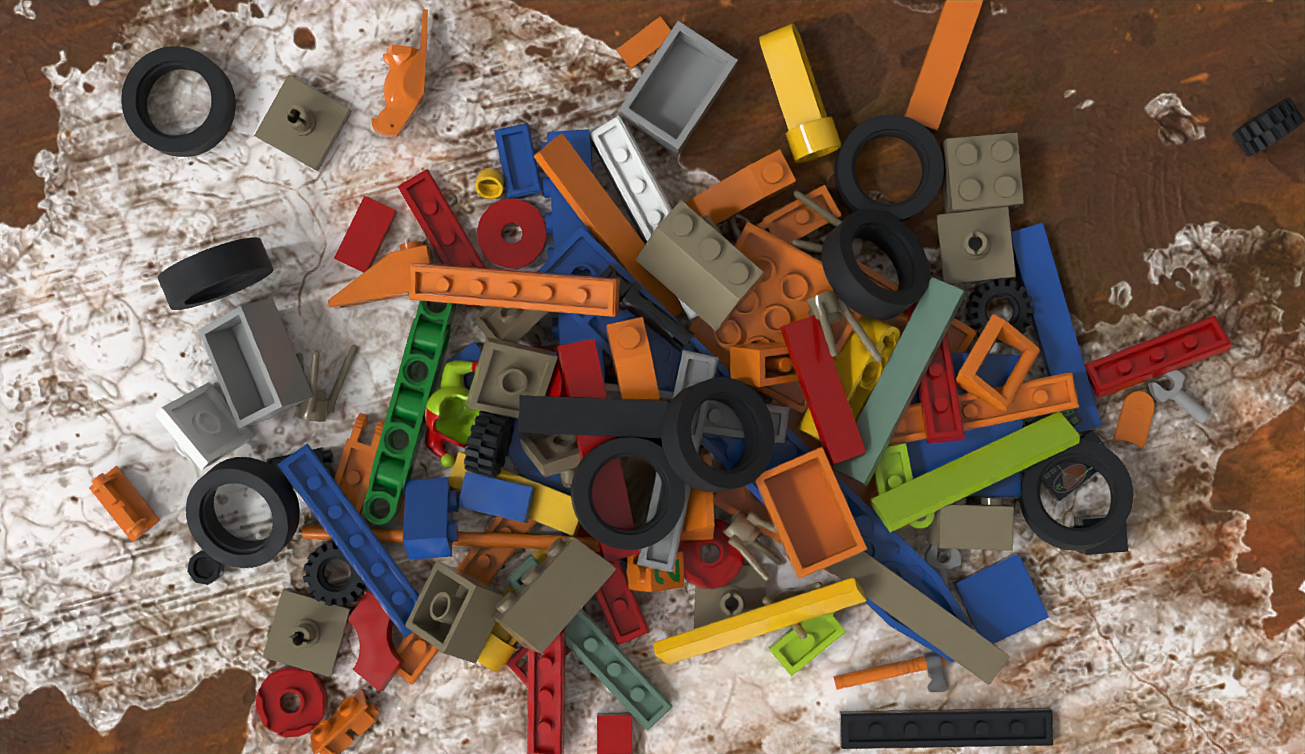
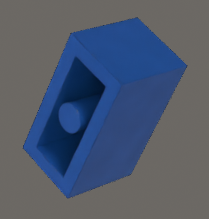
(429, 518)

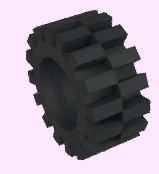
(1268, 127)
(1004, 289)
(488, 444)
(321, 587)

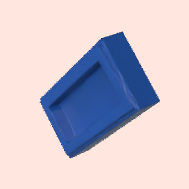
(517, 161)
(496, 497)

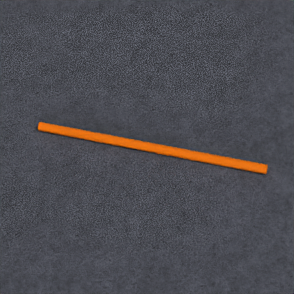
(478, 539)

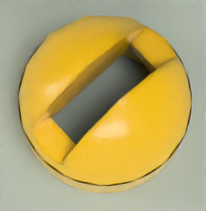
(489, 183)

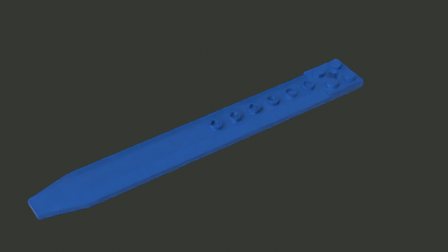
(887, 547)

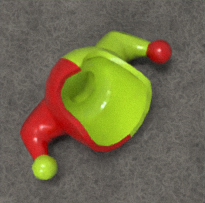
(448, 413)

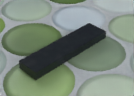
(591, 416)

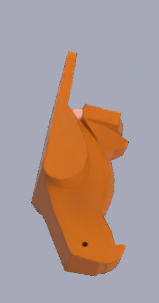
(402, 85)

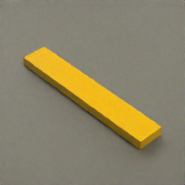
(760, 621)

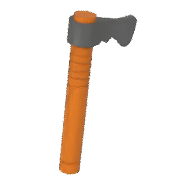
(929, 661)

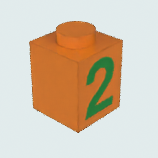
(652, 579)

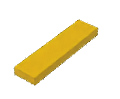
(548, 504)

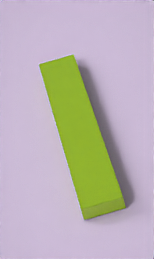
(975, 471)

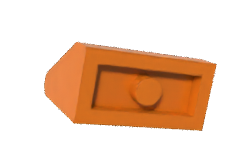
(967, 377)

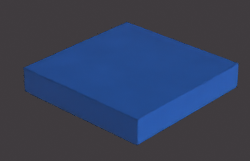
(1001, 599)

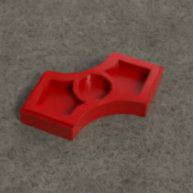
(377, 655)

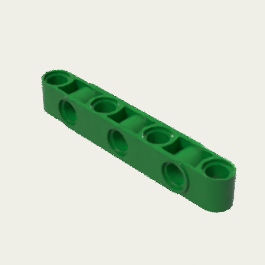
(406, 410)

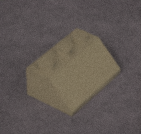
(699, 265)
(552, 593)

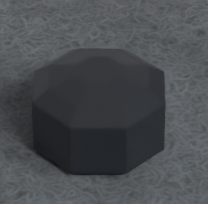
(204, 568)

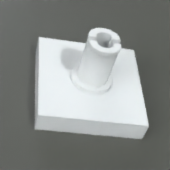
(203, 426)

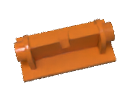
(124, 503)
(332, 736)

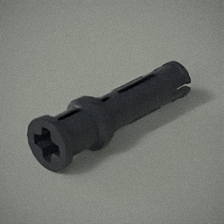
(653, 316)

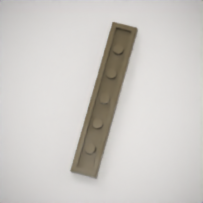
(923, 615)

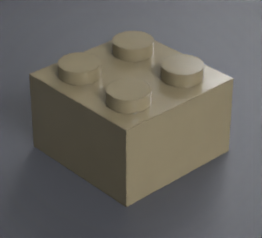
(981, 173)
(973, 525)
(455, 612)

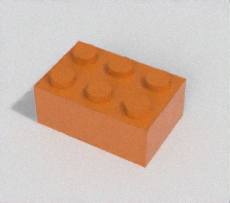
(810, 513)

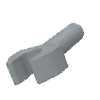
(1177, 394)
(942, 568)

